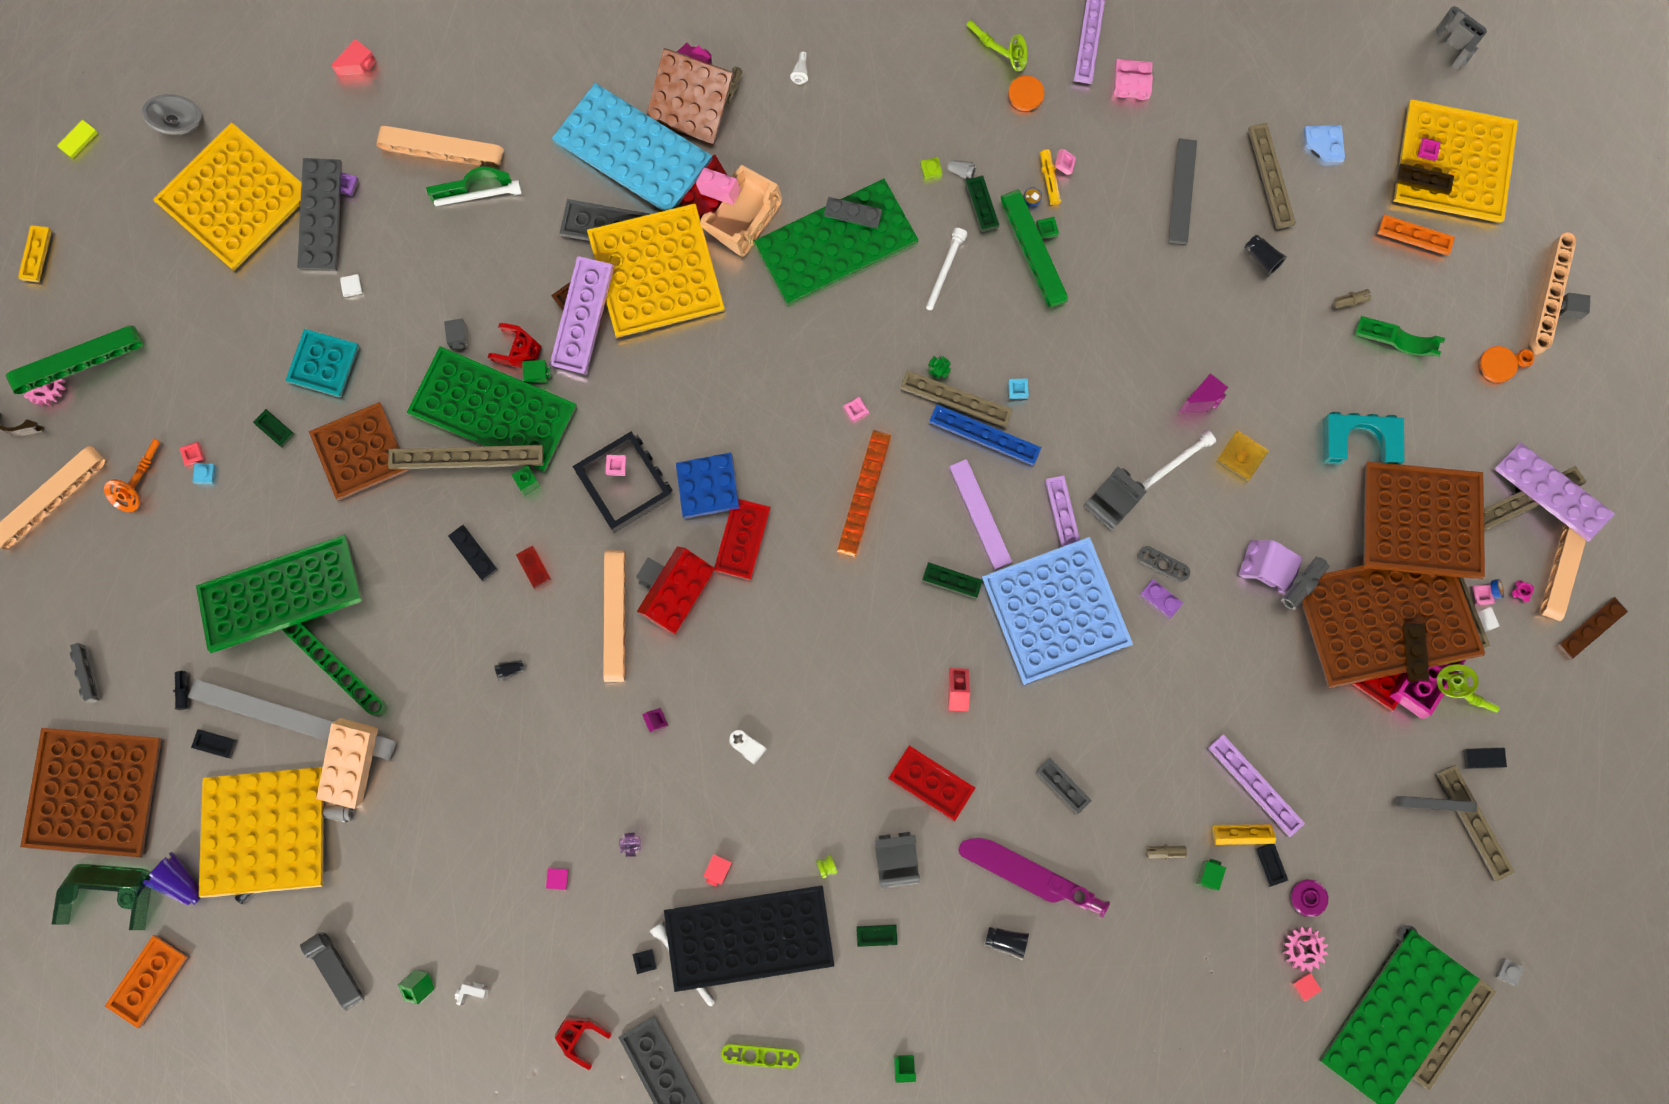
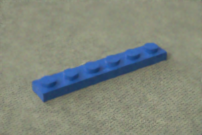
(985, 435)

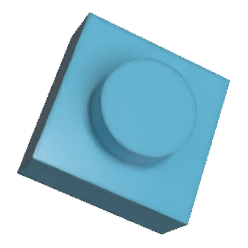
(1018, 388)
(204, 473)

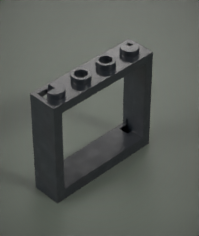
(655, 472)

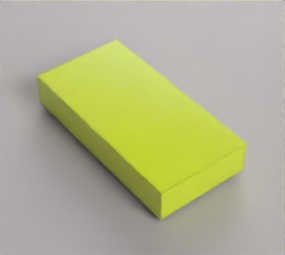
(77, 139)

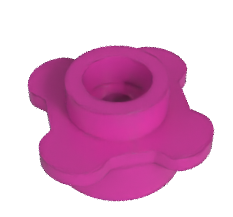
(1528, 588)

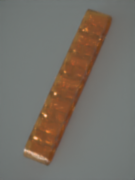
(864, 493)

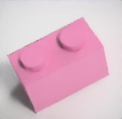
(718, 186)

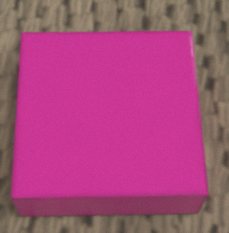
(1428, 149)
(557, 879)

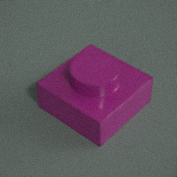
(655, 720)

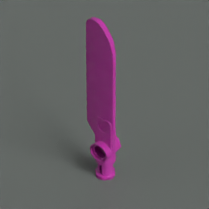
(1027, 874)

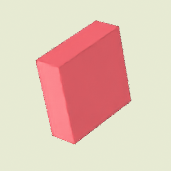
(192, 454)
(1307, 986)

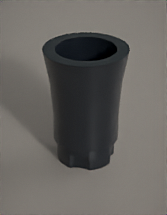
(1265, 254)
(1007, 942)

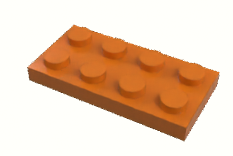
(146, 981)

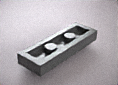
(853, 212)
(84, 673)
(1063, 786)

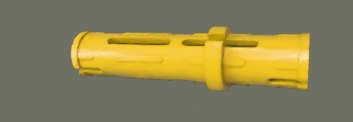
(1050, 177)

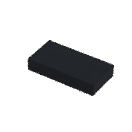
(213, 743)
(1485, 758)
(1271, 864)

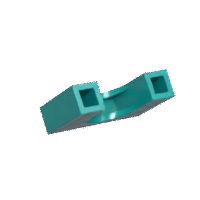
(1387, 429)

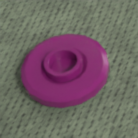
(1309, 898)

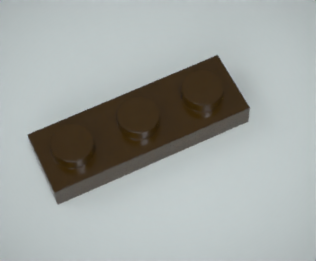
(1424, 179)
(1415, 652)

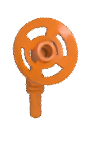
(127, 490)

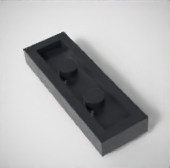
(473, 553)

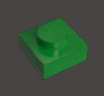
(1047, 228)

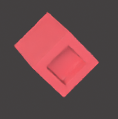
(717, 870)

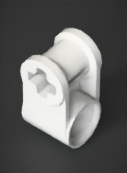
(749, 748)

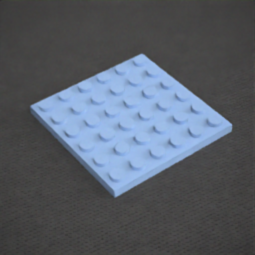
(1056, 611)

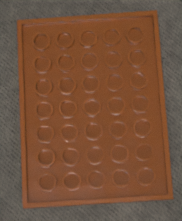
(1360, 619)

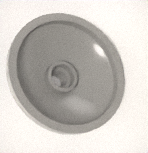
(171, 114)

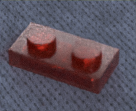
(533, 567)

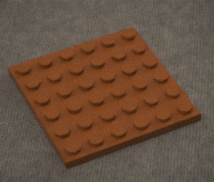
(1424, 520)
(91, 792)

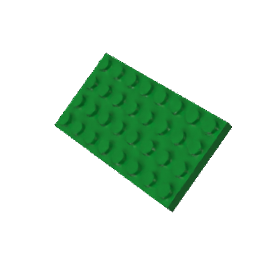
(825, 250)
(489, 406)
(278, 593)
(1399, 1019)

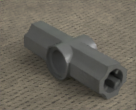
(1305, 583)

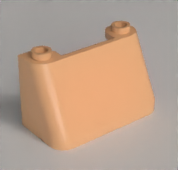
(746, 219)

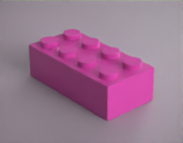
(1421, 697)

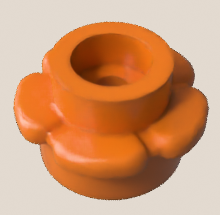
(1528, 355)

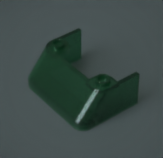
(124, 880)

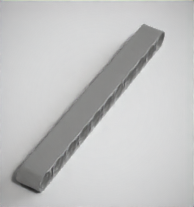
(275, 714)

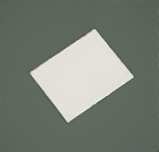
(1488, 619)

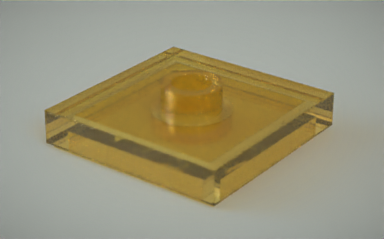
(1242, 456)

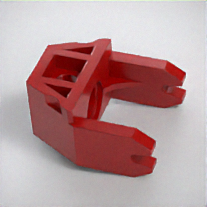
(517, 352)
(567, 1041)

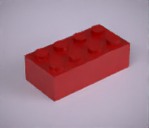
(676, 590)

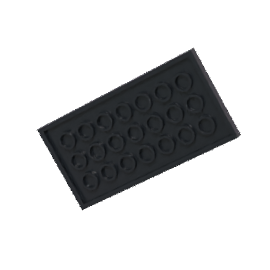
(748, 938)

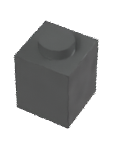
(1575, 305)
(456, 334)
(649, 573)

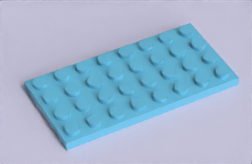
(632, 148)

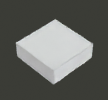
(351, 285)

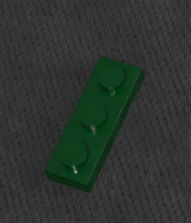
(982, 203)
(952, 580)

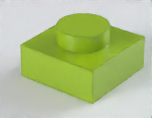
(931, 168)

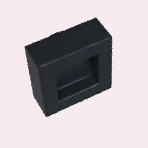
(644, 961)

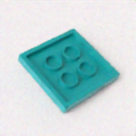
(322, 363)

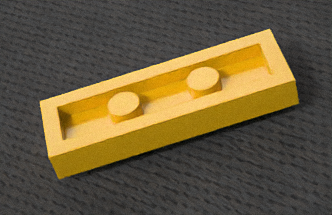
(34, 253)
(1243, 834)

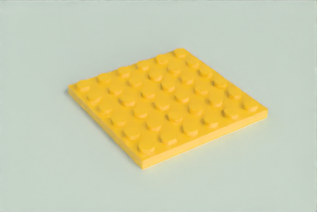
(1472, 148)
(231, 196)
(658, 270)
(261, 832)

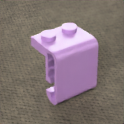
(1271, 564)

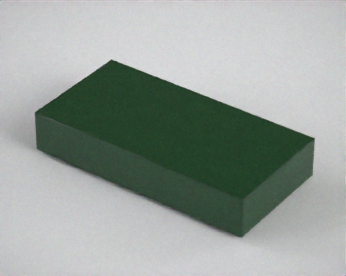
(273, 428)
(876, 935)

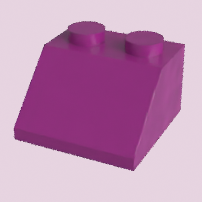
(1206, 396)

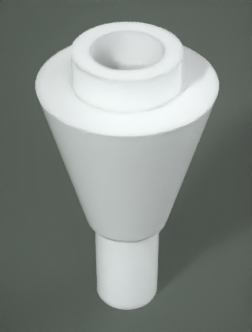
(799, 73)

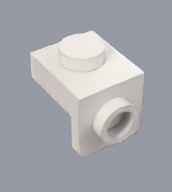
(476, 989)

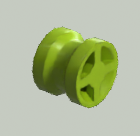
(826, 866)

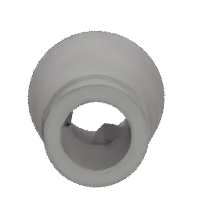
(962, 168)
(339, 813)

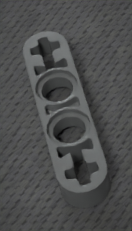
(1440, 804)

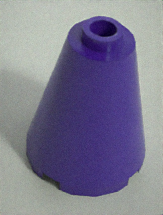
(174, 881)

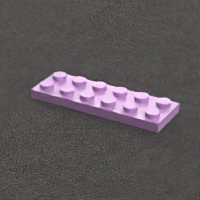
(581, 315)
(1554, 491)

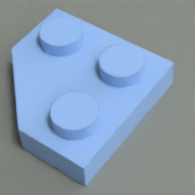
(1326, 141)

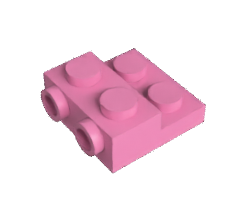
(1133, 79)

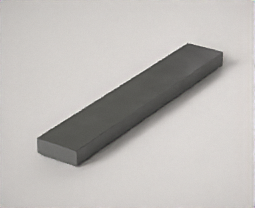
(1182, 191)

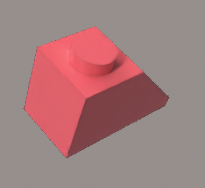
(354, 60)
(958, 689)

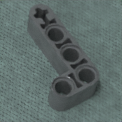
(333, 969)

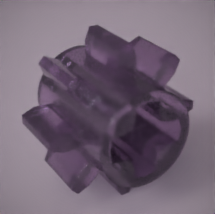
(630, 844)

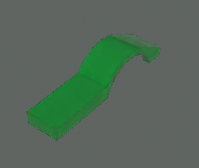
(463, 186)
(1395, 336)

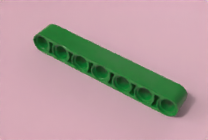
(1034, 248)
(74, 360)
(341, 673)

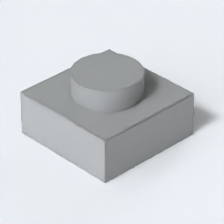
(1509, 972)

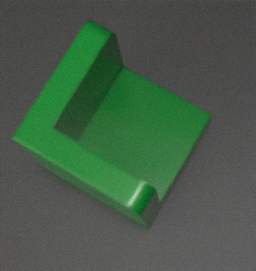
(416, 986)
(904, 1069)

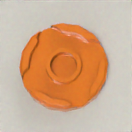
(1026, 93)
(1498, 364)

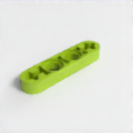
(760, 1056)

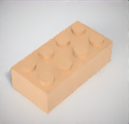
(347, 763)

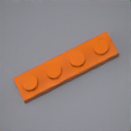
(1416, 235)

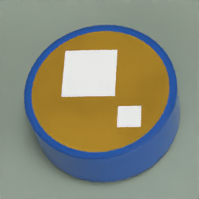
(1032, 197)
(1497, 588)

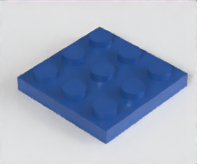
(707, 485)

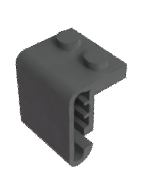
(1465, 34)
(1115, 498)
(897, 860)

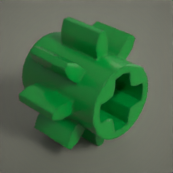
(939, 367)

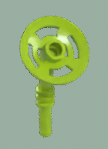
(1014, 53)
(1458, 684)

